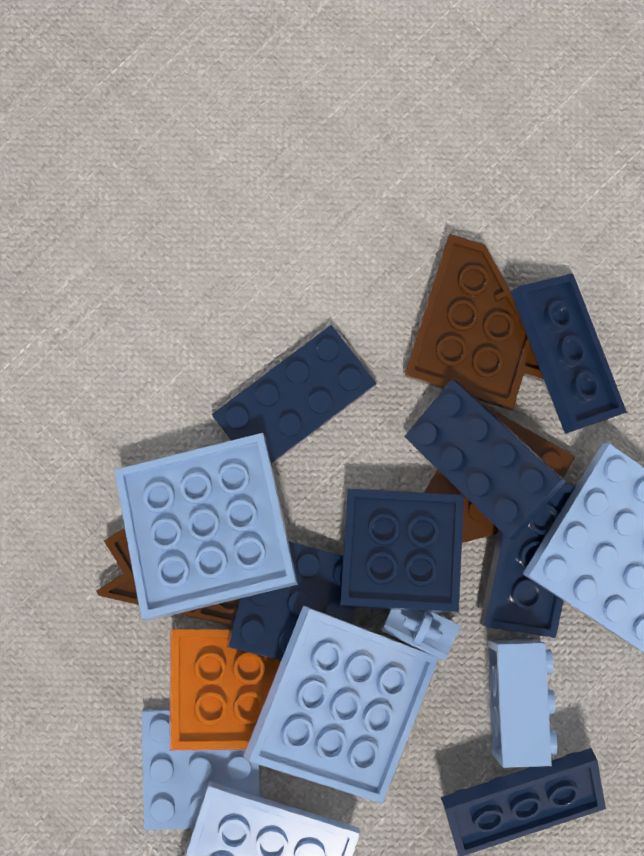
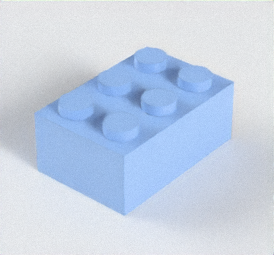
(521, 702)

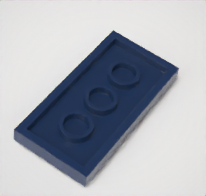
(568, 352)
(297, 395)
(484, 459)
(513, 599)
(524, 802)

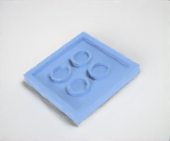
(179, 779)

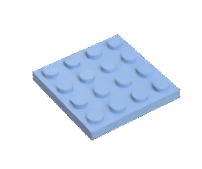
(204, 527)
(597, 547)
(341, 706)
(255, 826)

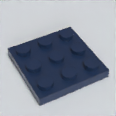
(402, 551)
(267, 620)

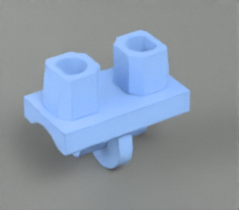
(423, 630)

